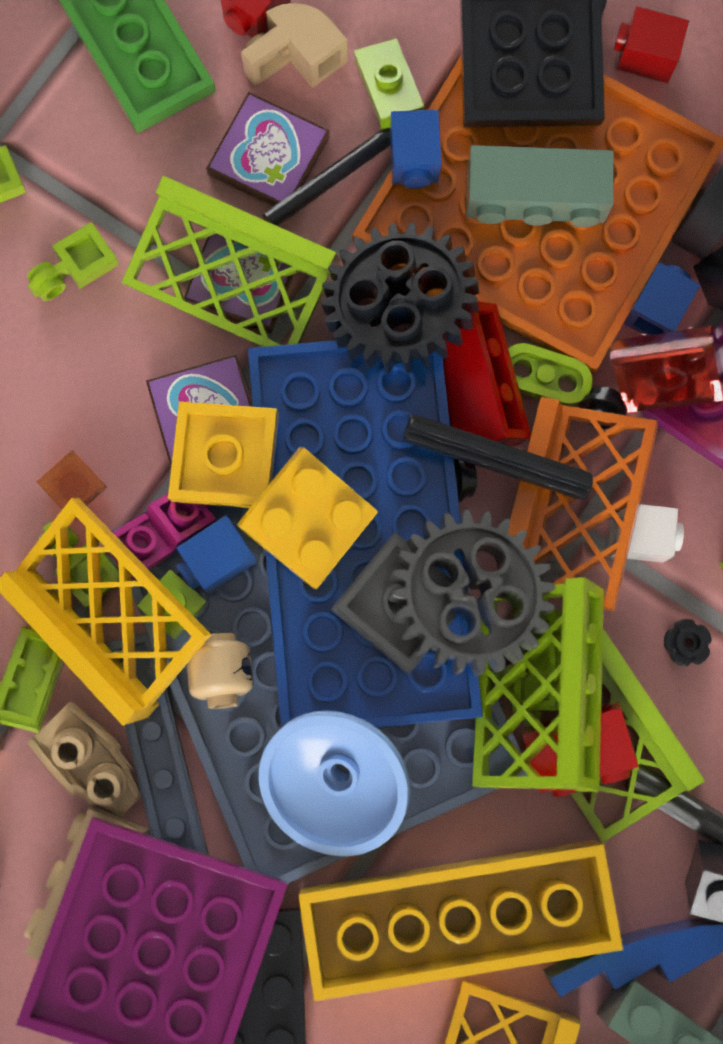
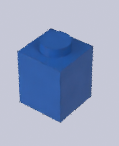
(415, 148)
(662, 301)
(214, 556)

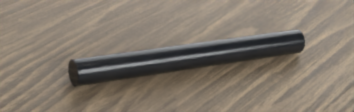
(328, 178)

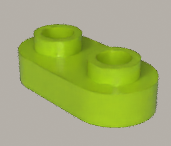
(546, 370)

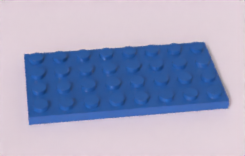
(356, 428)

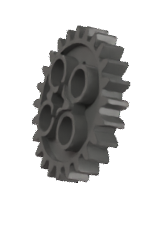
(515, 580)

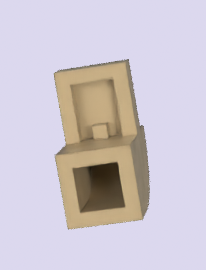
(297, 36)

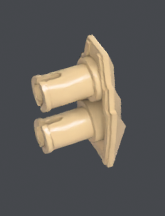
(86, 760)

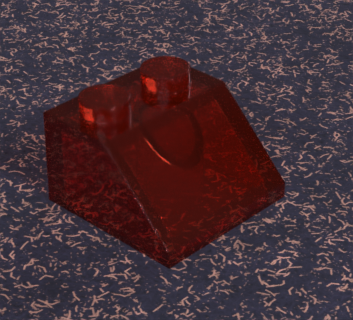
(668, 369)

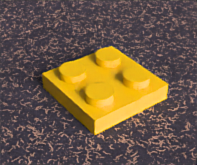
(222, 454)
(307, 518)

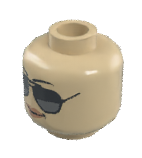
(220, 671)

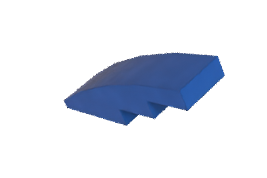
(668, 947)

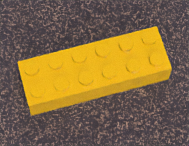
(459, 919)

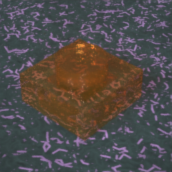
(70, 480)

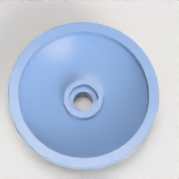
(320, 803)

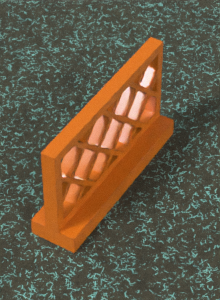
(533, 503)

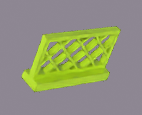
(244, 229)
(578, 699)
(651, 732)

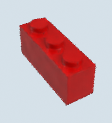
(483, 383)

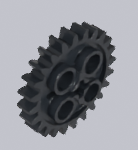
(400, 297)

